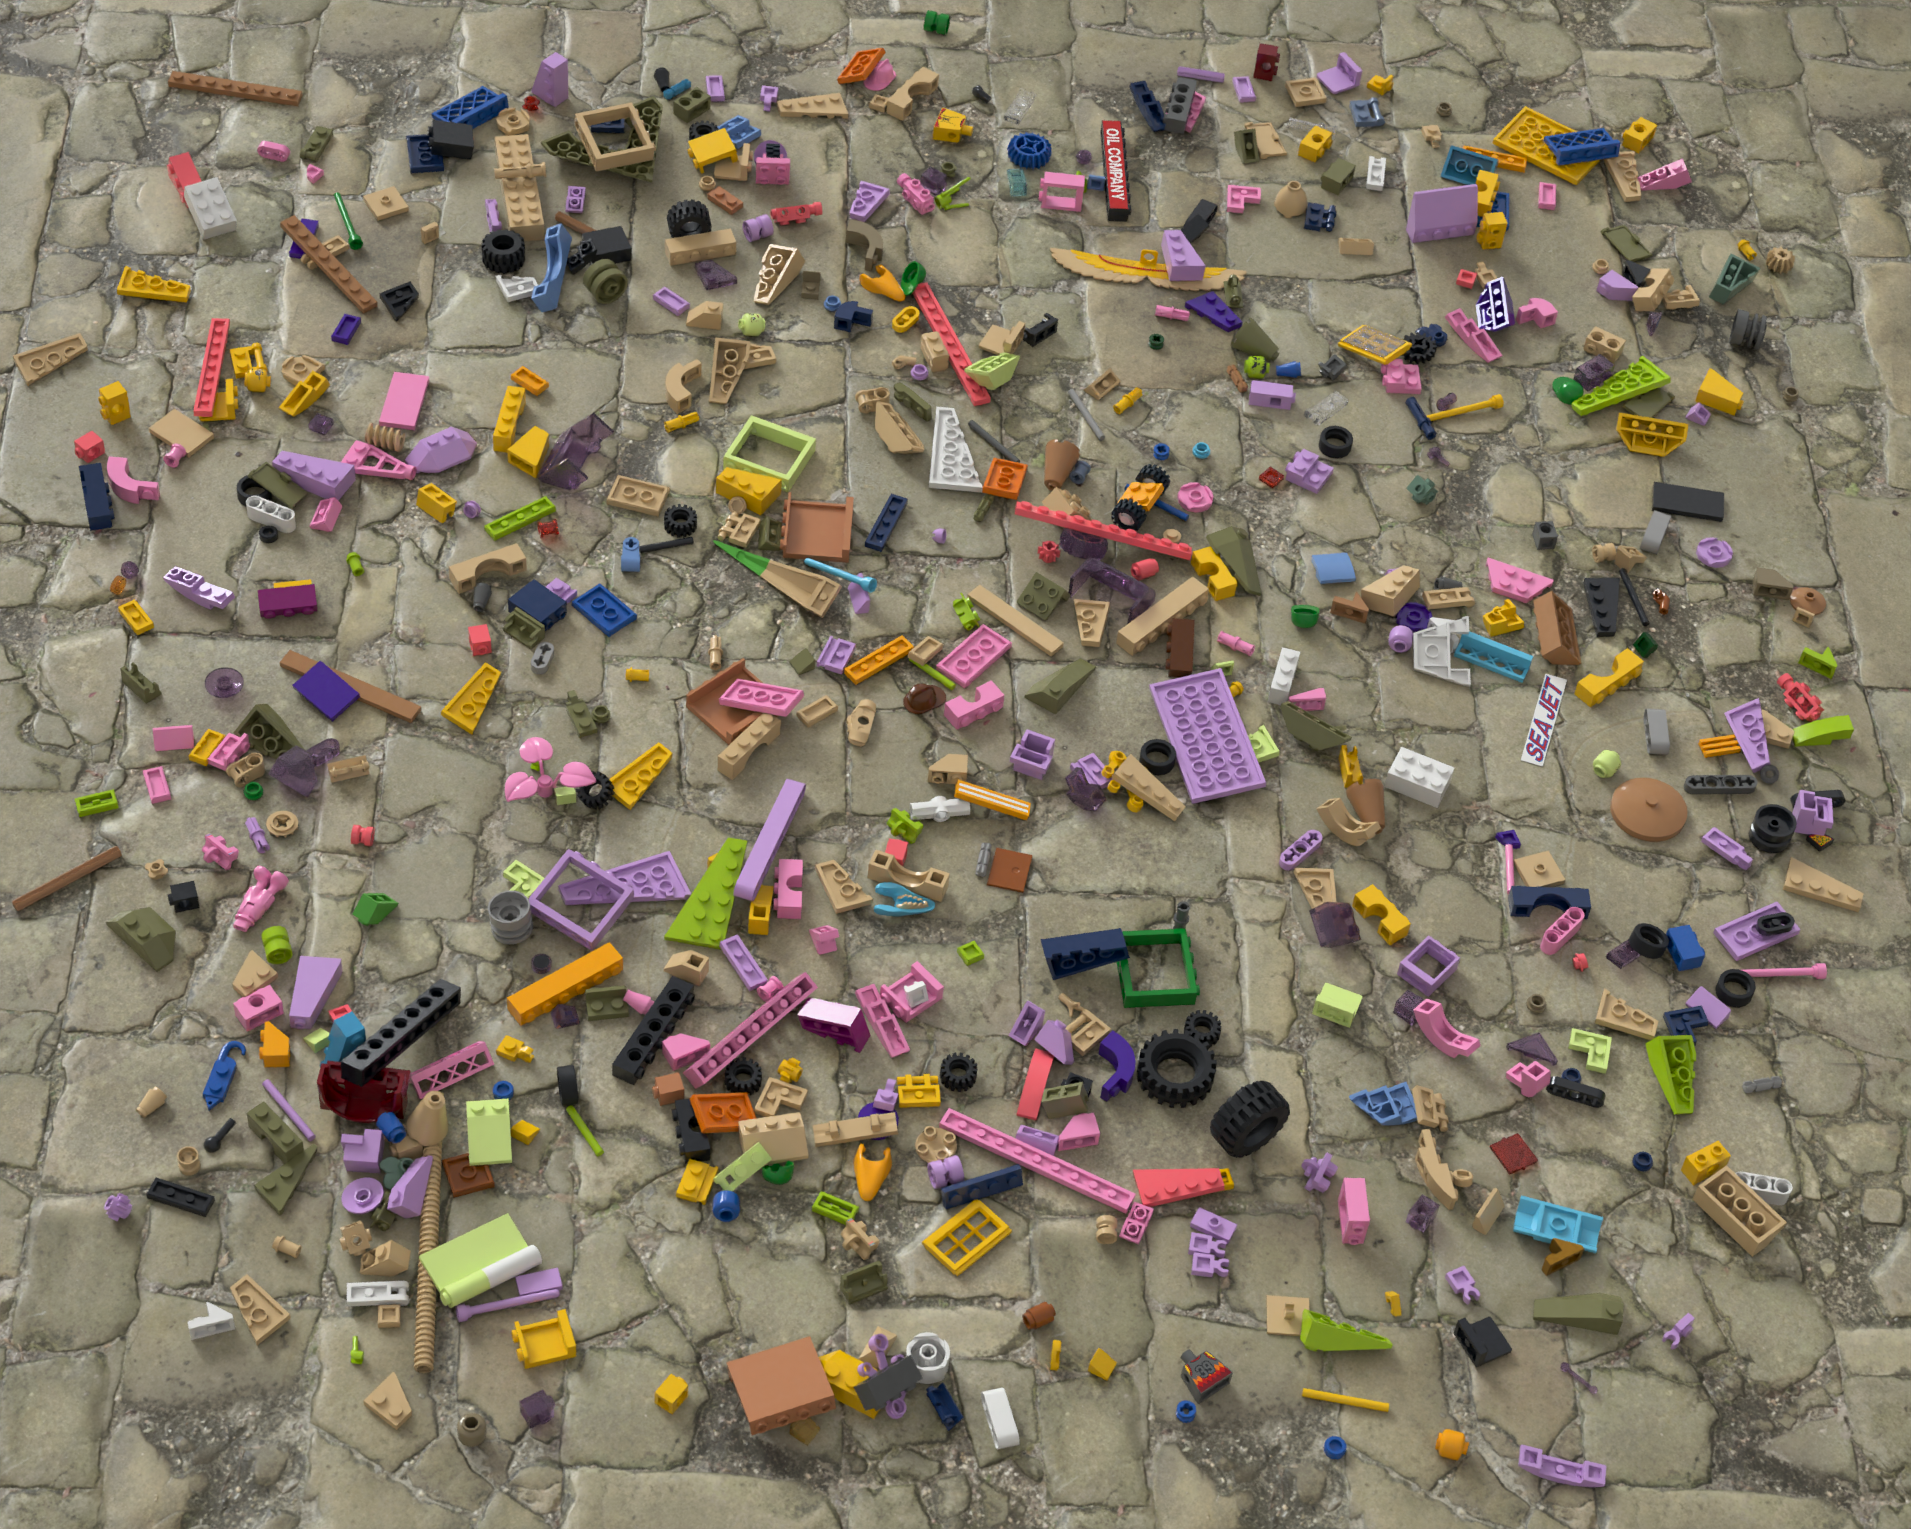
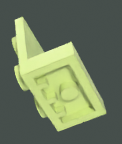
(1337, 1005)

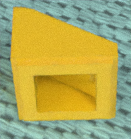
(524, 1132)
(1102, 1364)

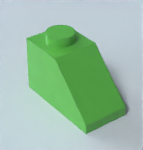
(374, 908)

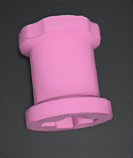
(173, 457)
(770, 988)

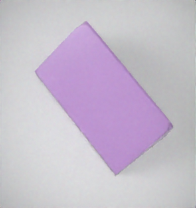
(859, 597)
(1714, 1009)
(1039, 1139)

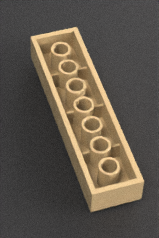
(519, 193)

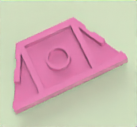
(1515, 582)

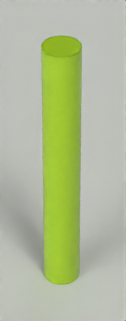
(935, 674)
(584, 1130)

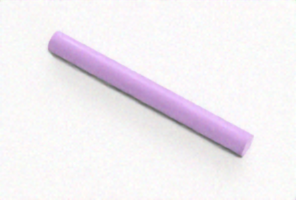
(289, 1110)

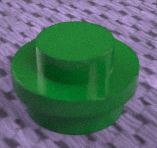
(253, 791)

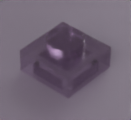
(320, 424)

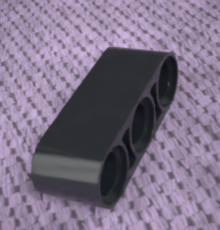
(1205, 209)

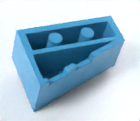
(344, 1037)

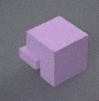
(1033, 754)
(1812, 813)
(363, 1152)

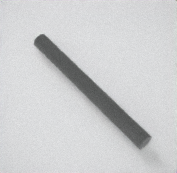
(993, 441)

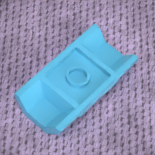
(1551, 1221)

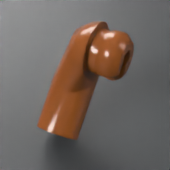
(1663, 600)

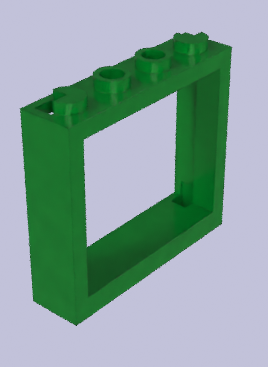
(1166, 997)

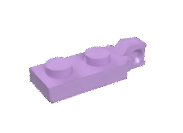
(492, 215)
(1727, 848)

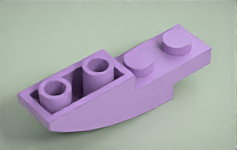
(197, 590)

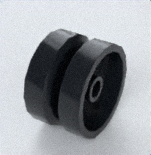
(1772, 828)

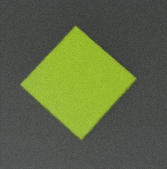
(970, 953)

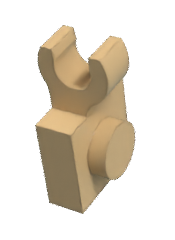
(1433, 134)
(1484, 275)

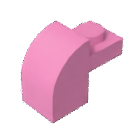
(1538, 310)
(1529, 1078)

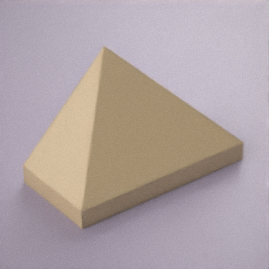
(869, 1355)

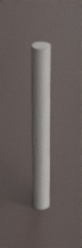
(1086, 414)

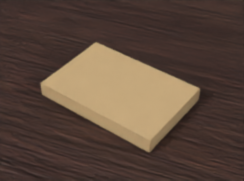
(181, 430)
(638, 495)

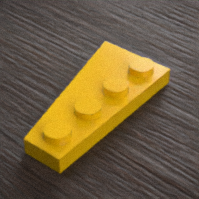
(145, 286)

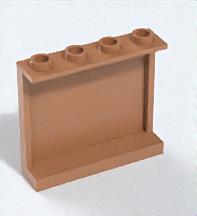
(817, 530)
(721, 719)
(781, 1385)

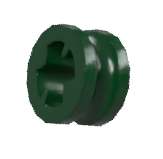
(1156, 345)

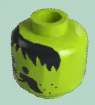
(1256, 367)

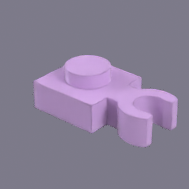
(1203, 1244)
(1205, 1265)
(1462, 1281)

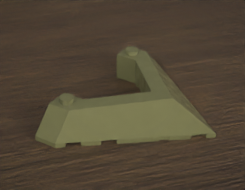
(570, 149)

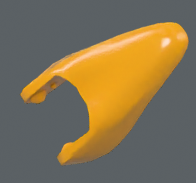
(884, 285)
(870, 1173)

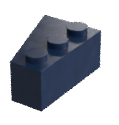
(96, 497)

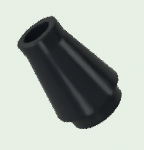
(662, 77)

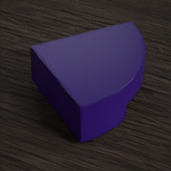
(1508, 837)

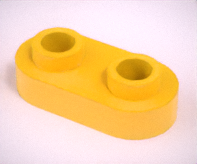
(905, 319)

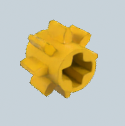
(790, 1070)

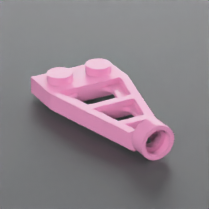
(359, 453)

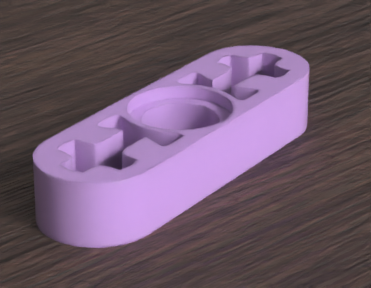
(1303, 843)

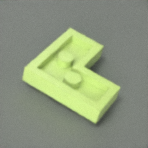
(524, 878)
(1595, 1045)

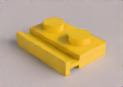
(697, 1182)

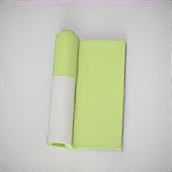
(479, 1260)

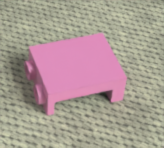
(896, 998)

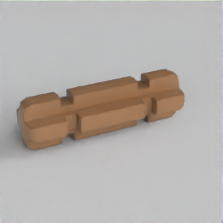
(1237, 378)

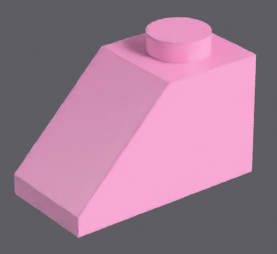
(683, 1050)
(1079, 1132)

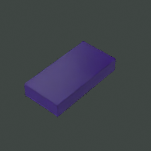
(346, 329)

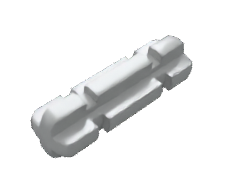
(983, 859)
(1761, 1084)

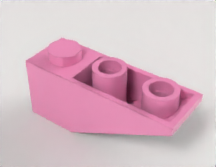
(1667, 177)

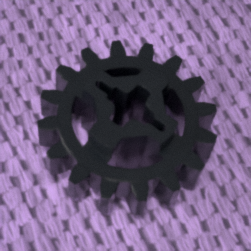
(1419, 350)

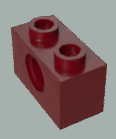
(1265, 62)

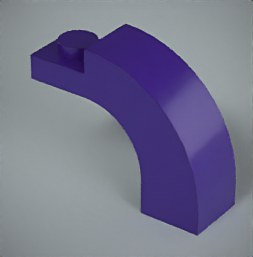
(1121, 1056)

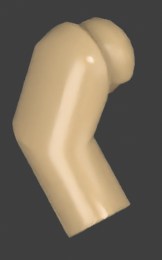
(902, 361)

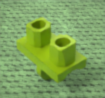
(903, 826)

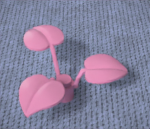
(538, 749)

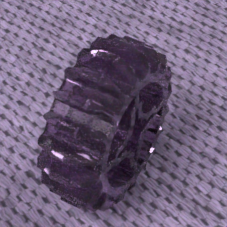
(1083, 544)

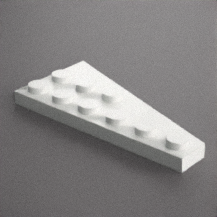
(951, 459)

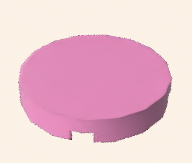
(1195, 497)

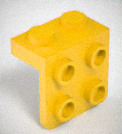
(225, 404)

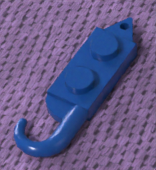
(221, 1075)

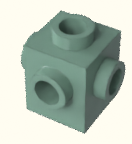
(1422, 490)

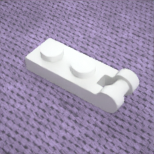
(1376, 173)
(377, 1293)

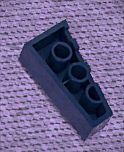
(1083, 951)

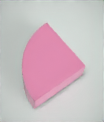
(314, 173)

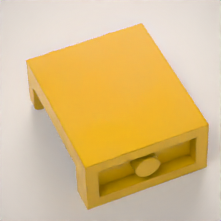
(711, 149)
(544, 1341)

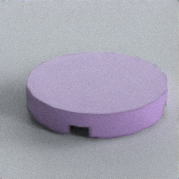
(1714, 552)

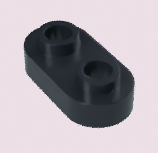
(1772, 924)

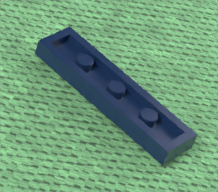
(886, 522)
(982, 1186)

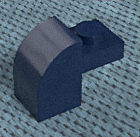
(850, 313)

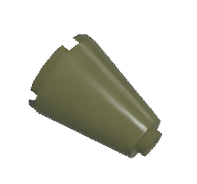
(1255, 341)

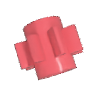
(1048, 551)

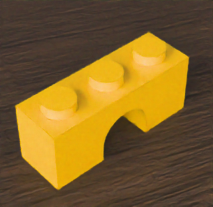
(1487, 185)
(1221, 583)
(1373, 902)

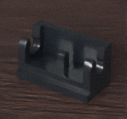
(1041, 331)

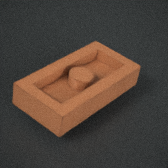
(725, 200)

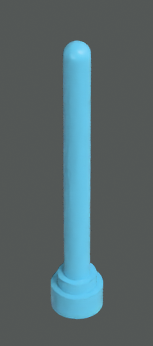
(867, 583)

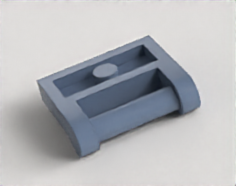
(1362, 115)

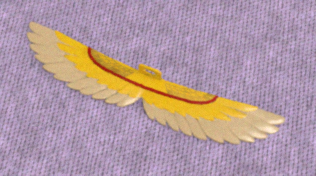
(1135, 271)

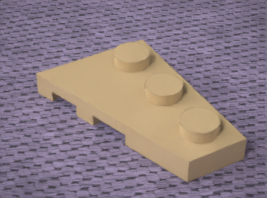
(1621, 1017)
(258, 1309)

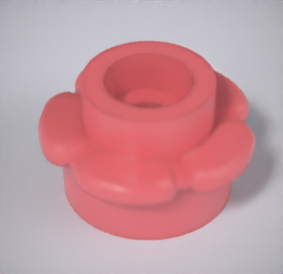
(1580, 961)

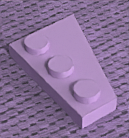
(867, 200)

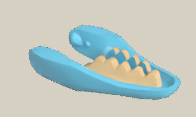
(905, 901)

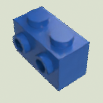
(1685, 948)

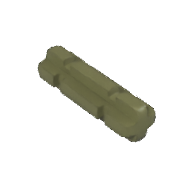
(983, 507)

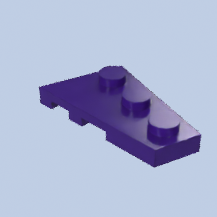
(1216, 310)

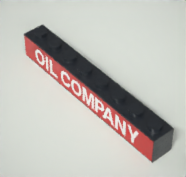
(1115, 171)

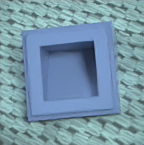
(1096, 182)

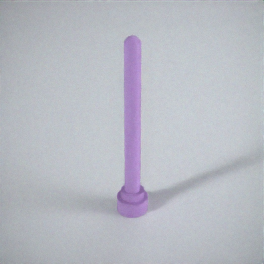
(465, 1311)

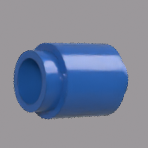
(391, 1127)

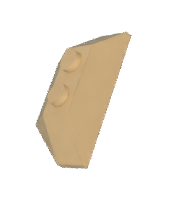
(896, 431)

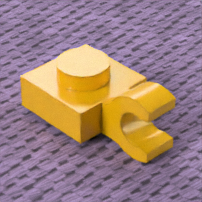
(512, 1049)

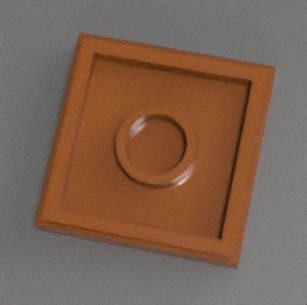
(465, 1178)

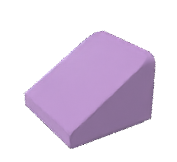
(1698, 414)

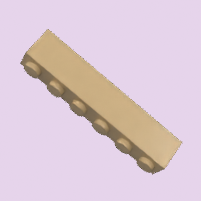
(1154, 621)

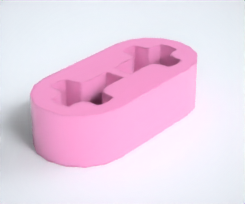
(273, 151)

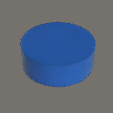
(503, 1090)
(1335, 1447)

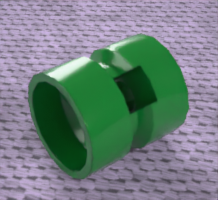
(936, 22)

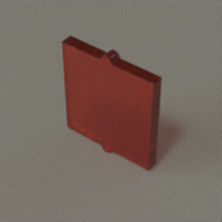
(1513, 1153)

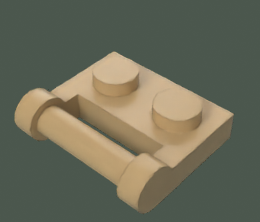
(1090, 1034)

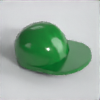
(912, 276)
(1567, 389)
(1304, 615)

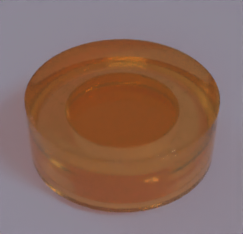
(118, 585)

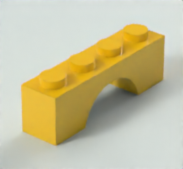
(505, 429)
(1595, 688)

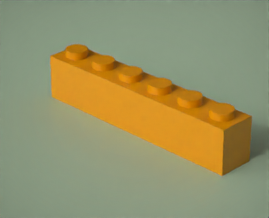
(565, 984)

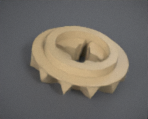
(282, 817)

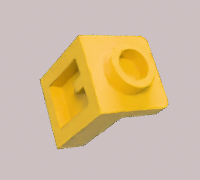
(1380, 84)

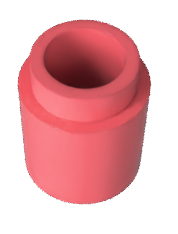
(1144, 569)

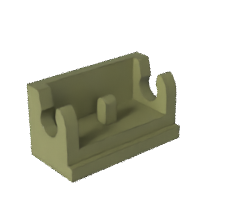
(524, 628)
(139, 684)
(1065, 1100)
(863, 1282)

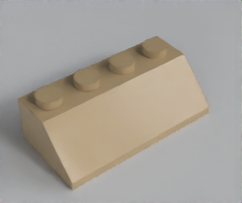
(1739, 1210)

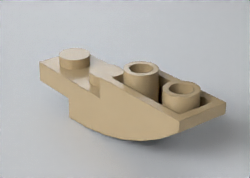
(1435, 1174)

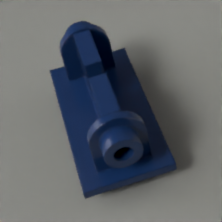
(944, 1405)

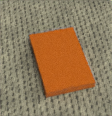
(861, 65)
(1005, 478)
(721, 1111)

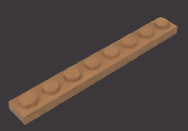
(235, 88)
(328, 264)

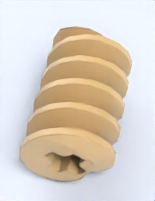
(385, 439)

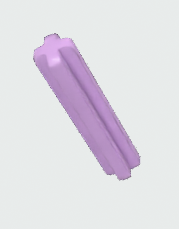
(1200, 74)

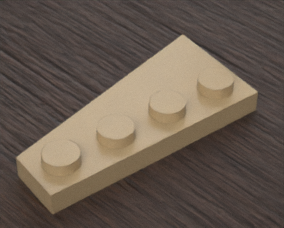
(1625, 175)

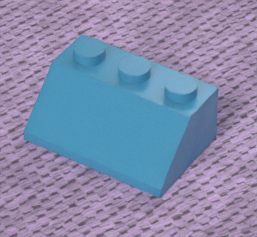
(1464, 165)

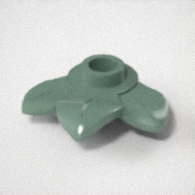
(394, 1170)

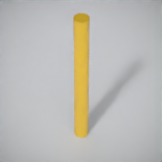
(1347, 1400)

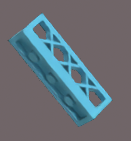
(1495, 653)

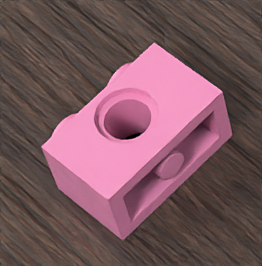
(258, 1008)

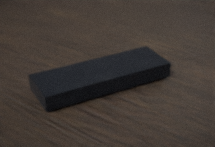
(180, 1197)

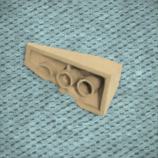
(728, 363)

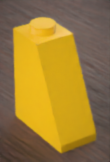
(1719, 393)
(529, 451)

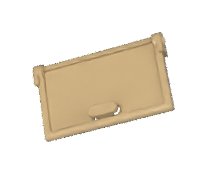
(1267, 140)

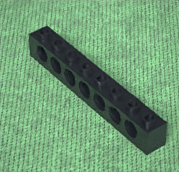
(400, 1032)

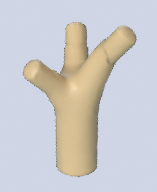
(1070, 1004)

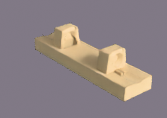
(855, 1129)

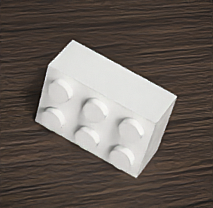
(210, 208)
(1419, 777)

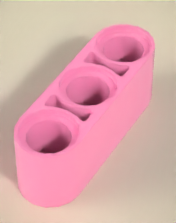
(1562, 930)

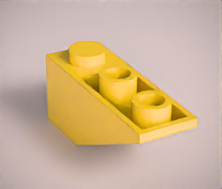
(760, 911)

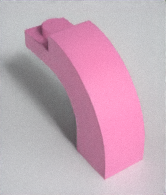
(126, 487)
(1440, 1032)

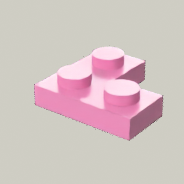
(1239, 194)

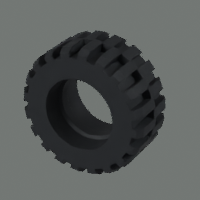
(1249, 1119)

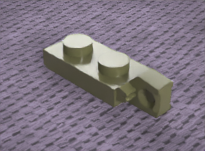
(580, 715)

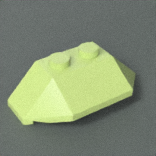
(993, 370)

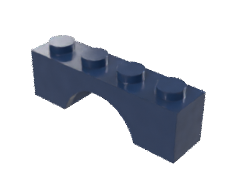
(1525, 899)

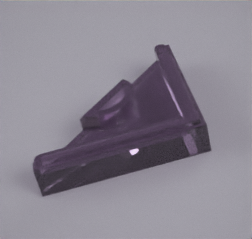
(1533, 1047)

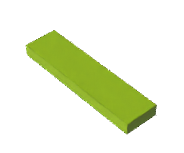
(520, 518)

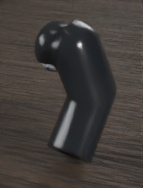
(979, 93)

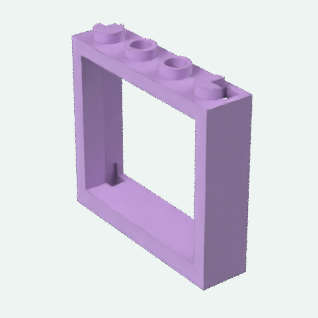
(564, 925)

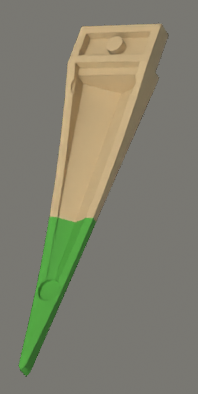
(807, 589)

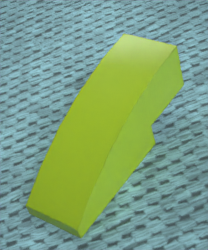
(1823, 731)

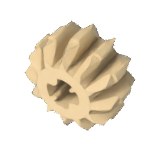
(1780, 260)

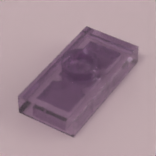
(1622, 955)

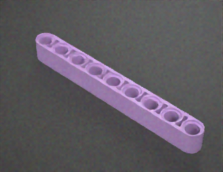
(769, 840)

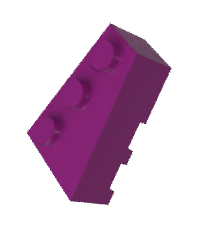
(835, 1020)

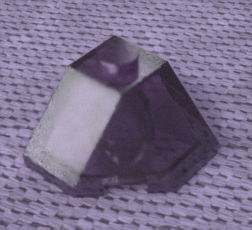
(296, 770)

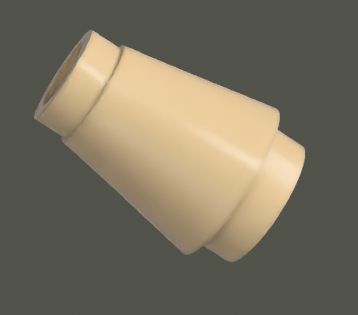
(153, 1100)

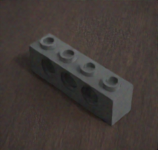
(1180, 106)

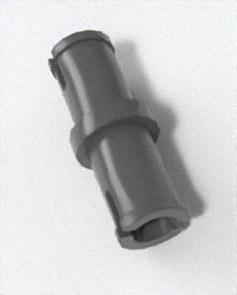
(1181, 917)

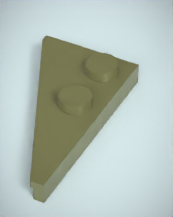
(281, 1183)

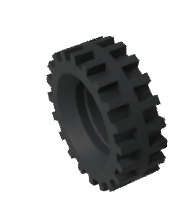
(1177, 1047)

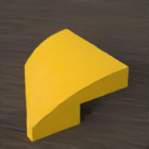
(1502, 619)

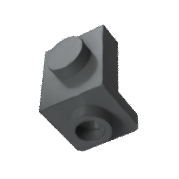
(1332, 367)

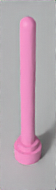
(1818, 970)

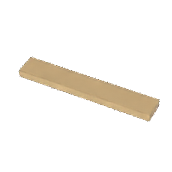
(1015, 620)

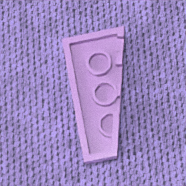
(1749, 731)

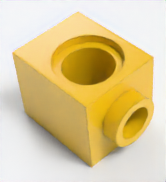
(671, 1393)

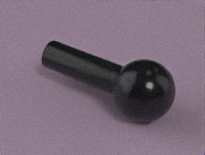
(213, 1143)

